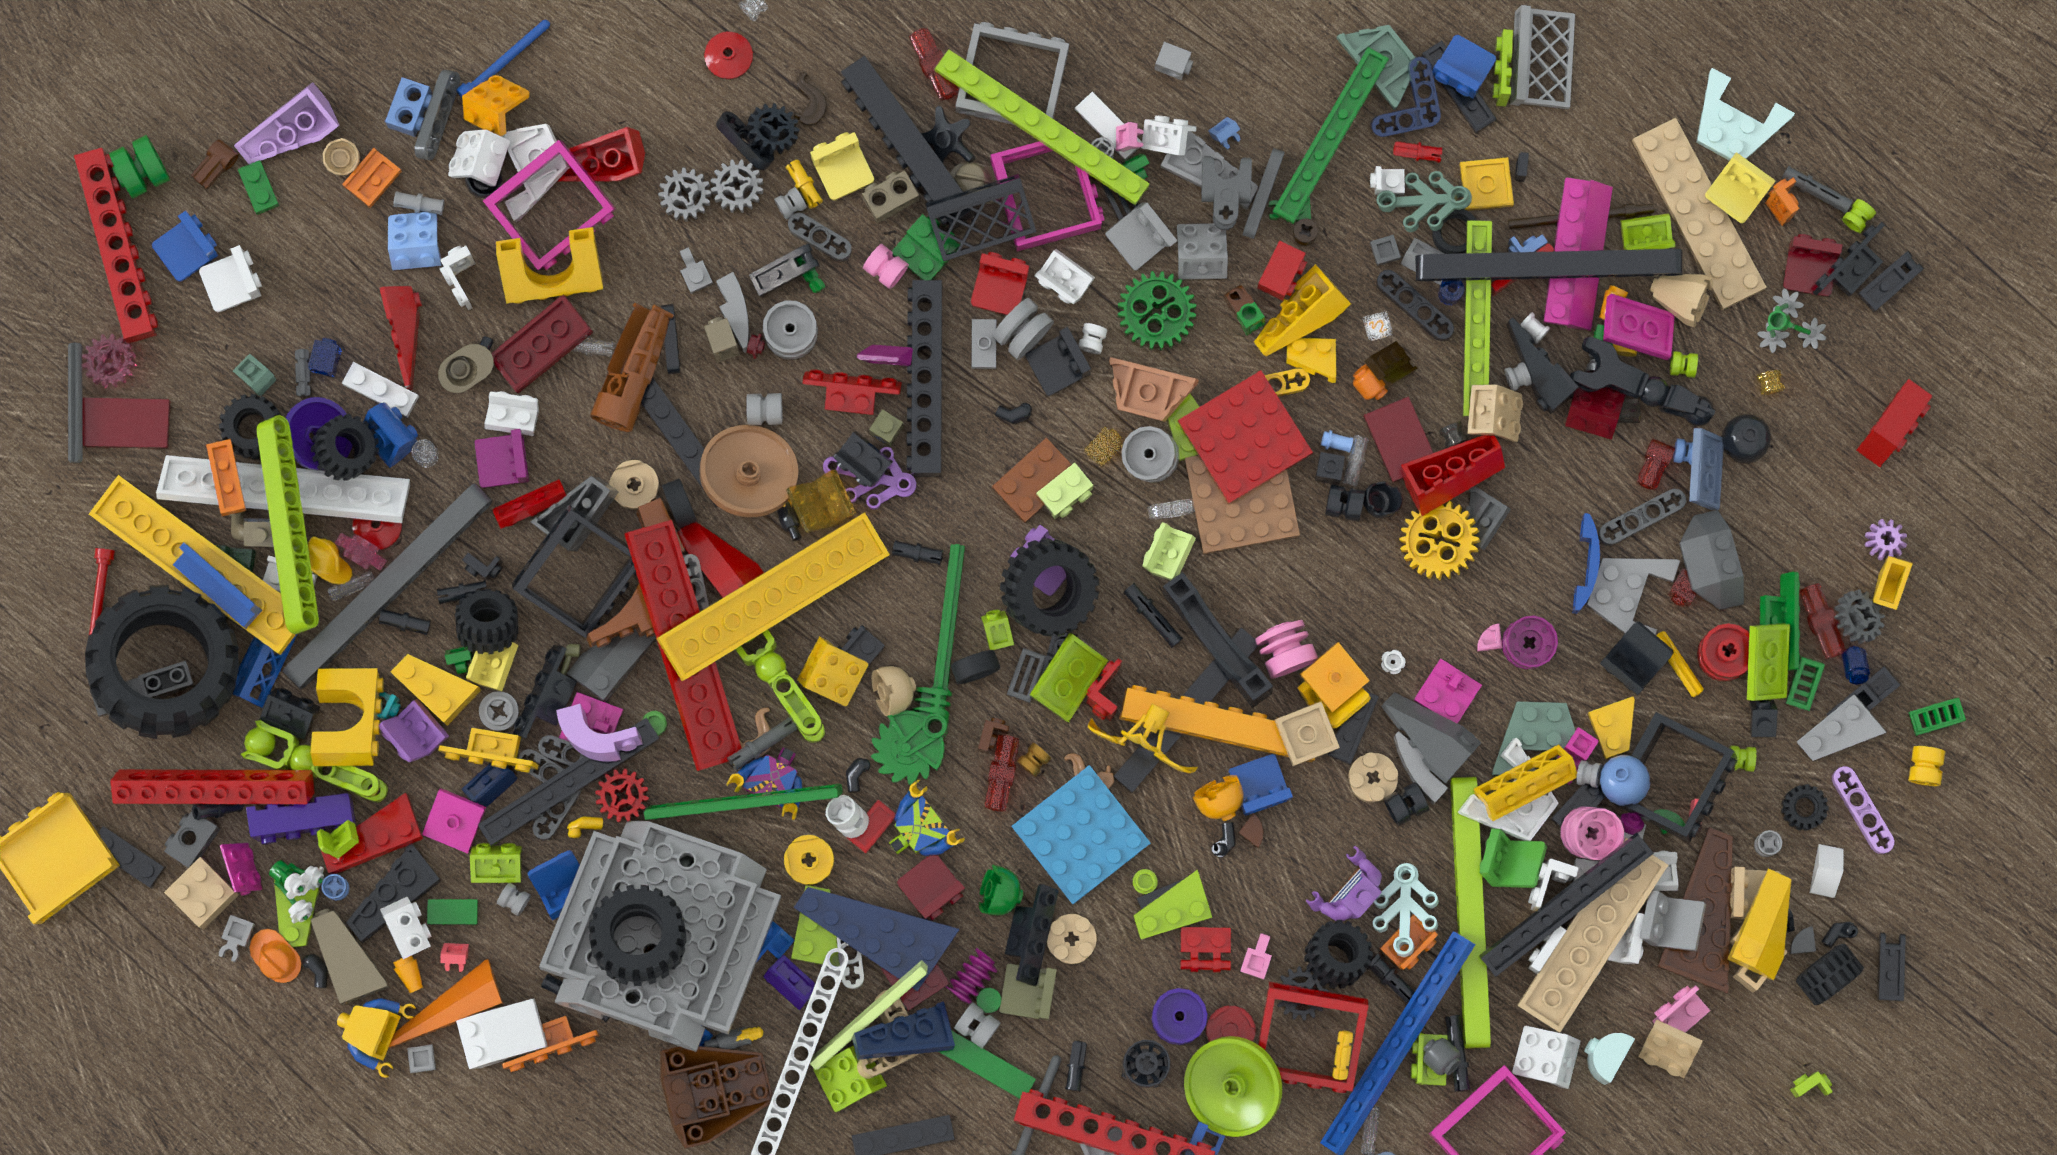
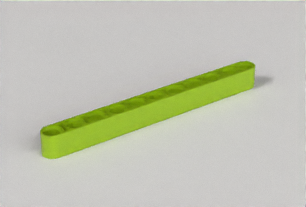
(1470, 917)

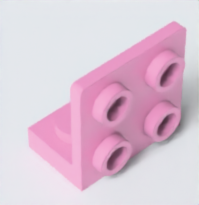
(1684, 1011)

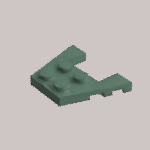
(1537, 727)

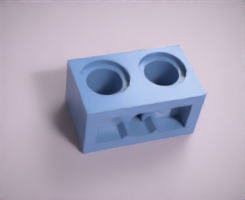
(402, 106)

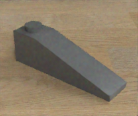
(607, 667)
(1436, 737)

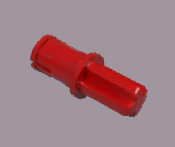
(1417, 151)

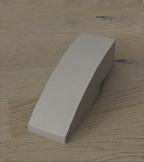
(735, 309)
(1417, 771)

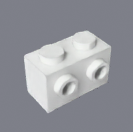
(405, 927)

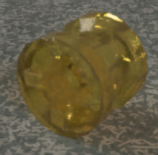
(1770, 382)

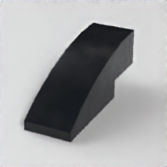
(1874, 689)

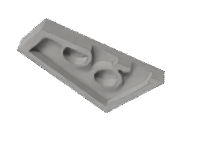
(1841, 729)

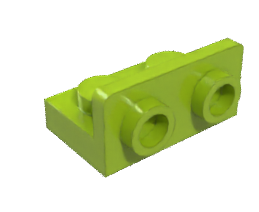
(496, 863)
(1420, 1071)

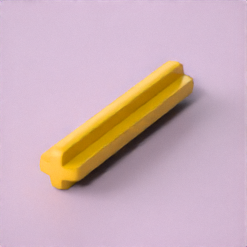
(1682, 668)

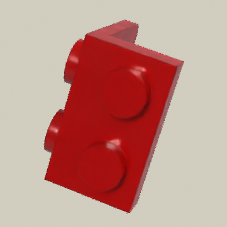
(999, 283)
(1101, 705)

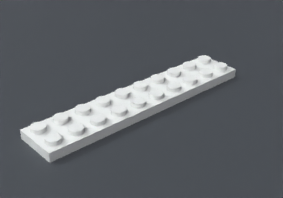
(358, 498)

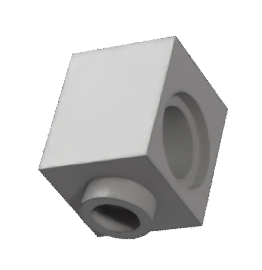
(1174, 61)

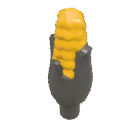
(735, 1039)

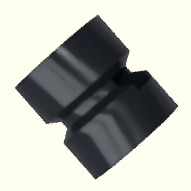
(1354, 502)
(1398, 808)

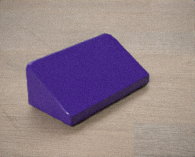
(790, 981)

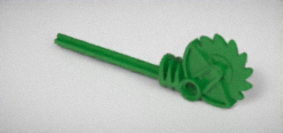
(908, 744)

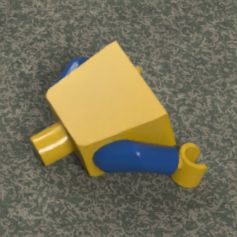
(371, 1030)

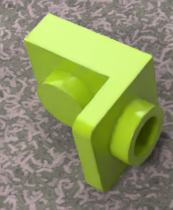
(997, 629)

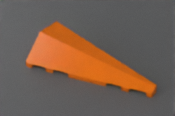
(466, 998)

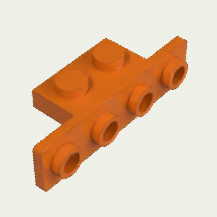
(559, 1040)

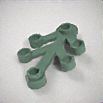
(1427, 200)

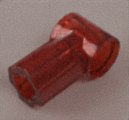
(1657, 458)

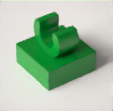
(1136, 165)
(459, 657)

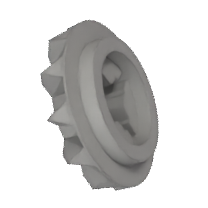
(497, 699)

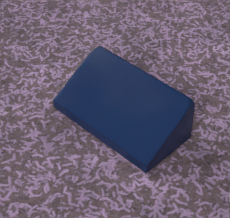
(489, 784)

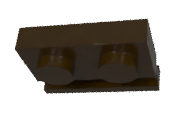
(1390, 364)

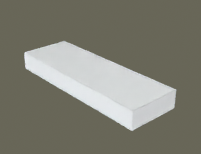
(1102, 120)

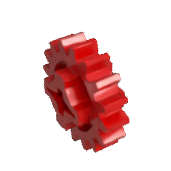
(628, 784)

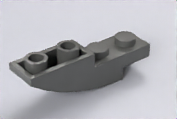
(159, 682)

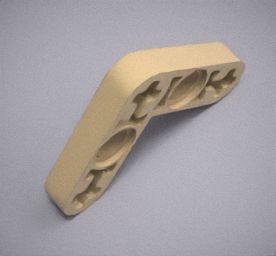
(884, 1065)

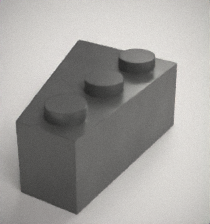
(589, 498)

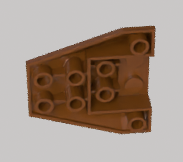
(712, 1090)

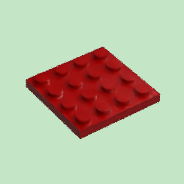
(1245, 437)

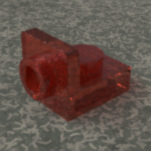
(1681, 590)

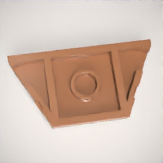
(1149, 390)

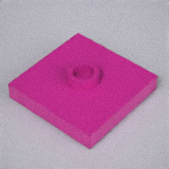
(454, 820)

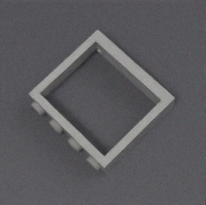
(1011, 35)

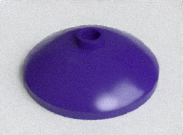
(307, 418)

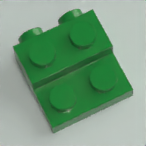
(921, 249)

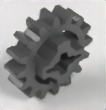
(1859, 616)

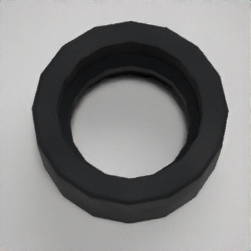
(1440, 242)
(679, 503)
(975, 666)

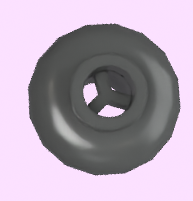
(1441, 1056)

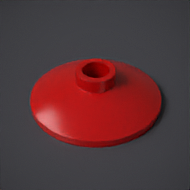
(731, 66)
(381, 537)

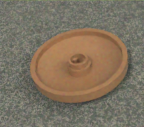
(748, 470)

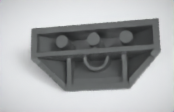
(1713, 561)

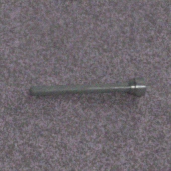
(1045, 1088)

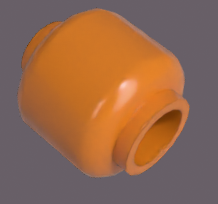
(1368, 384)

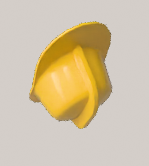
(326, 561)

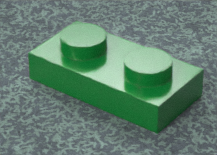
(258, 187)

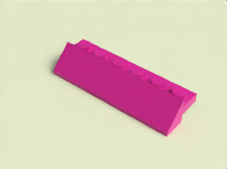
(1579, 228)

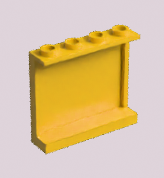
(54, 856)

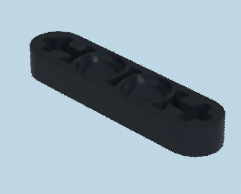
(1417, 303)

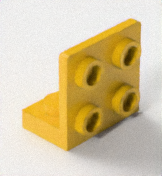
(832, 672)

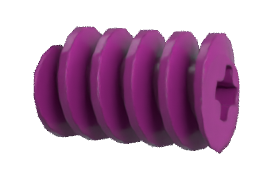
(972, 976)

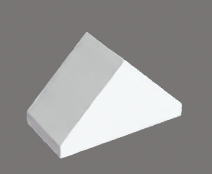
(1827, 871)

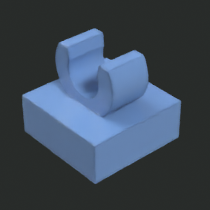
(1224, 130)

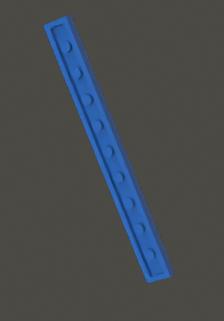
(1397, 1043)

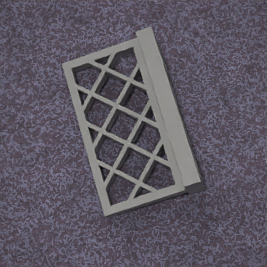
(1522, 53)

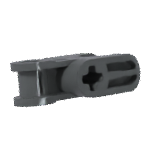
(1226, 193)

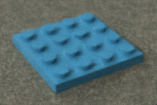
(1081, 834)

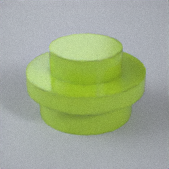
(1145, 881)

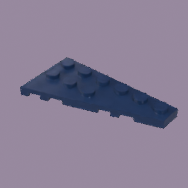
(880, 934)

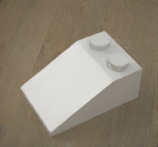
(501, 1034)

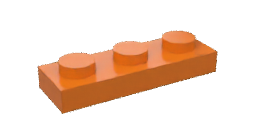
(226, 477)

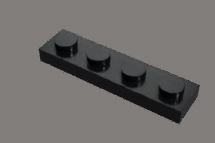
(904, 1136)

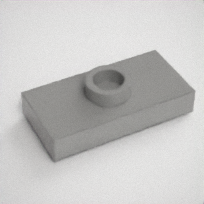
(983, 344)

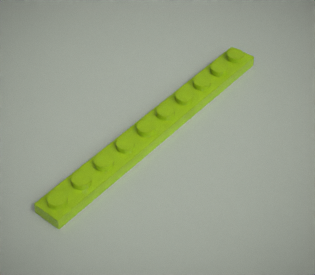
(1042, 127)

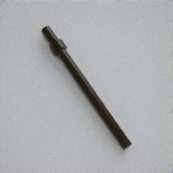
(1626, 211)

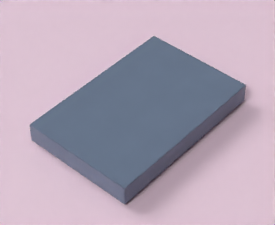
(1706, 469)

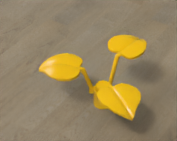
(1153, 721)

